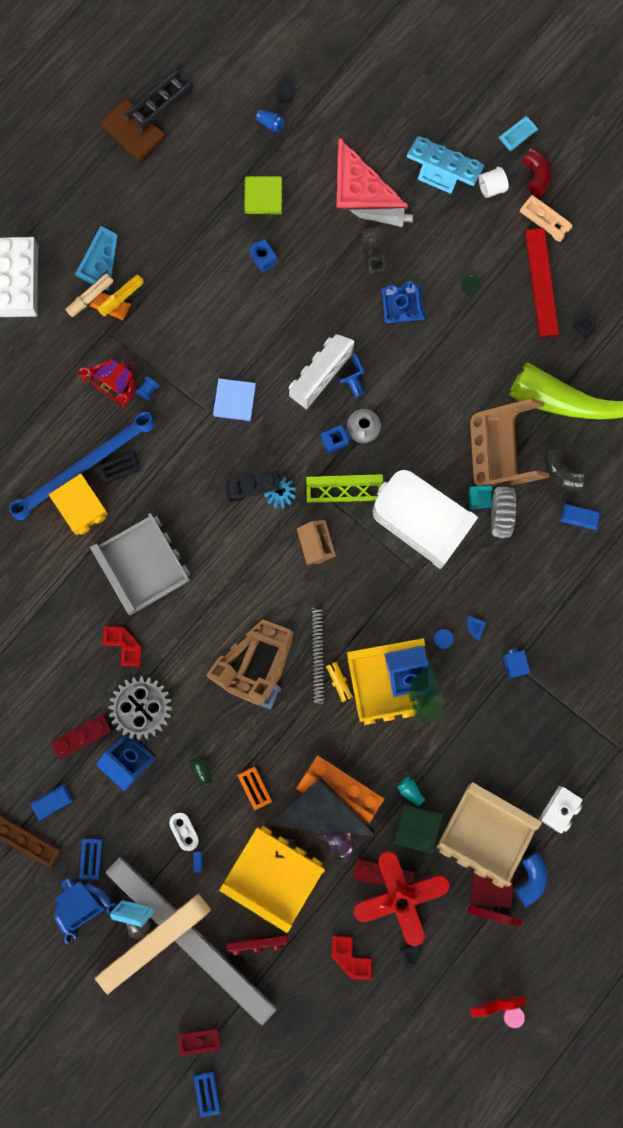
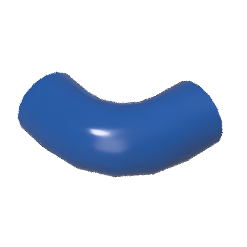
(536, 880)

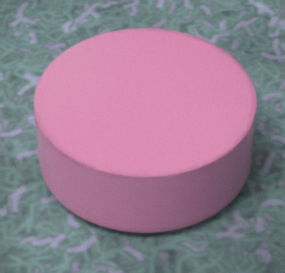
(514, 1018)

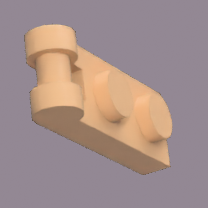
(546, 218)

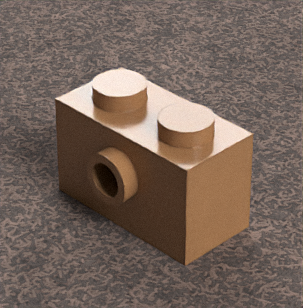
(316, 542)

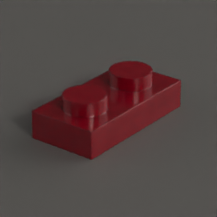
(199, 1041)

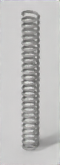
(316, 670)

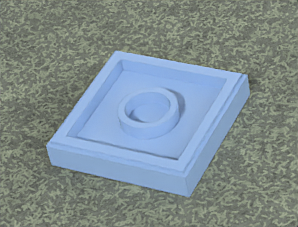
(234, 399)

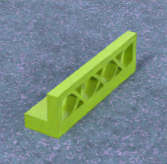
(343, 481)

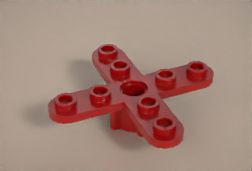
(398, 889)

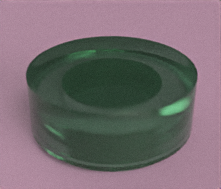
(470, 283)

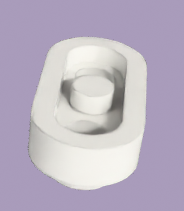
(184, 831)

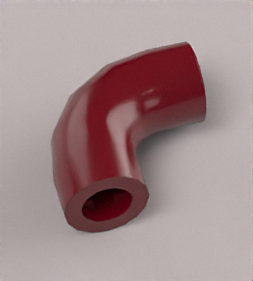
(542, 172)

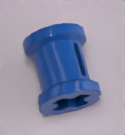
(147, 388)

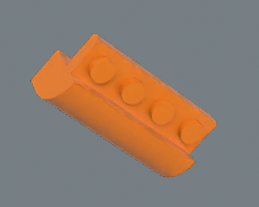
(354, 793)

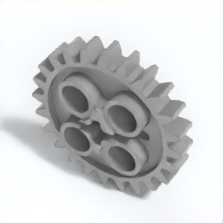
(153, 696)

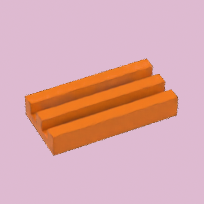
(247, 773)

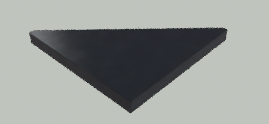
(322, 810)

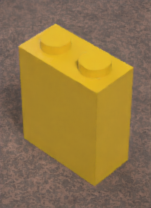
(78, 505)

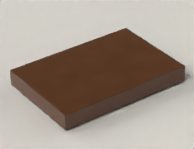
(128, 135)

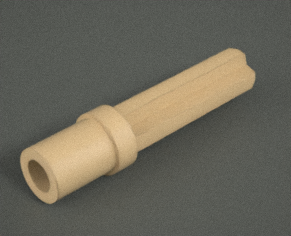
(82, 301)

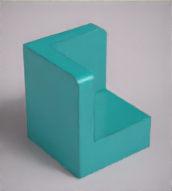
(480, 497)

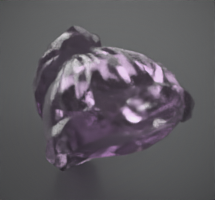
(340, 844)

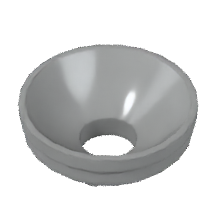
(363, 435)

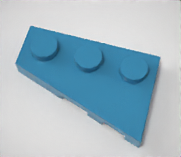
(99, 257)

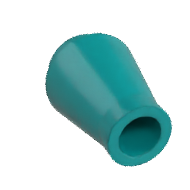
(409, 789)

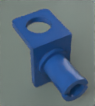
(353, 380)

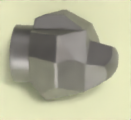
(138, 932)

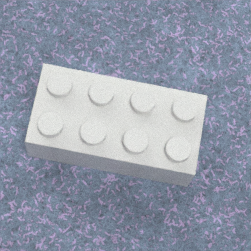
(18, 277)

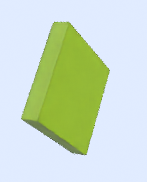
(263, 195)

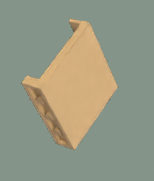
(488, 835)

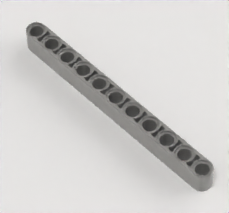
(194, 943)

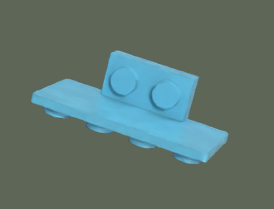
(443, 166)

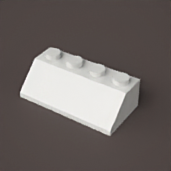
(322, 370)

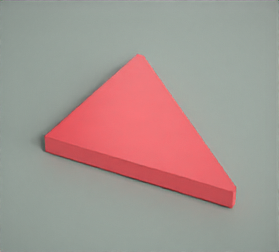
(360, 186)

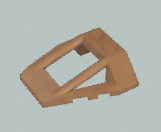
(241, 686)

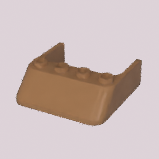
(495, 446)

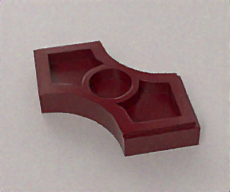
(495, 916)

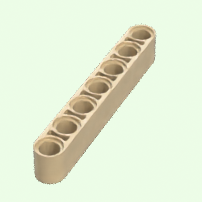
(152, 944)

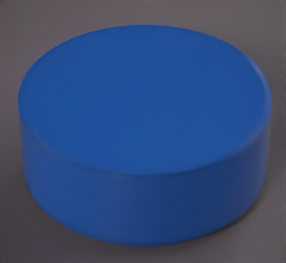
(443, 639)

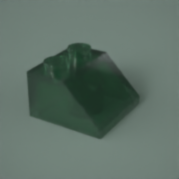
(426, 696)

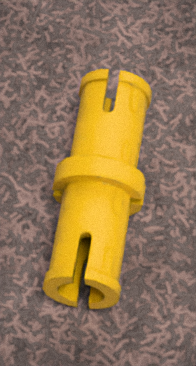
(339, 681)

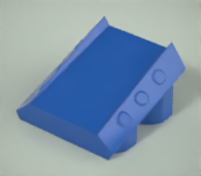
(403, 303)

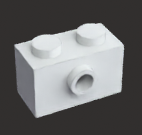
(561, 809)

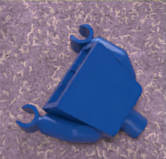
(79, 905)

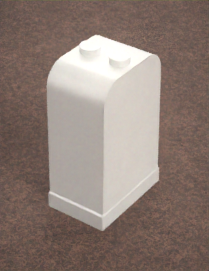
(422, 516)

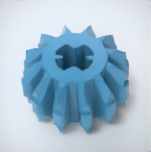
(285, 487)

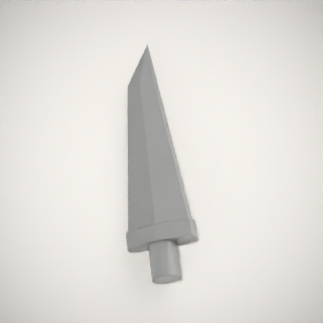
(389, 216)

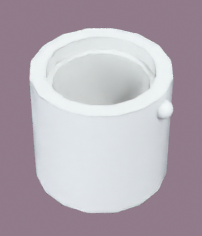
(493, 182)

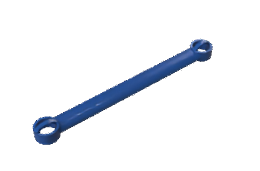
(82, 465)

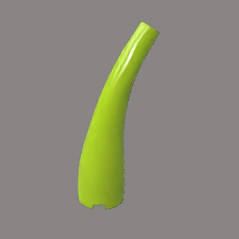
(560, 397)

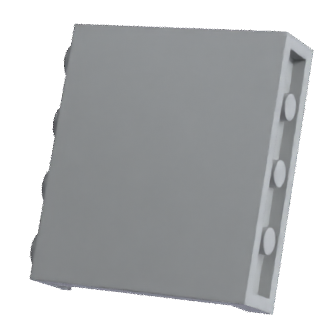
(141, 564)

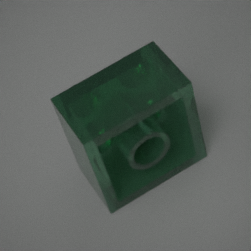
(417, 829)

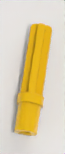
(114, 300)

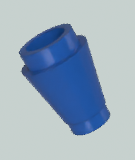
(270, 120)

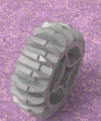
(503, 512)

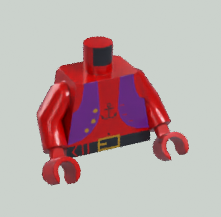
(112, 379)

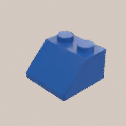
(404, 667)
(125, 761)

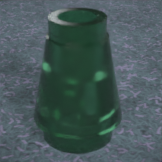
(200, 769)

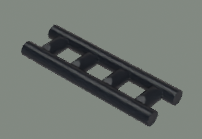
(158, 111)

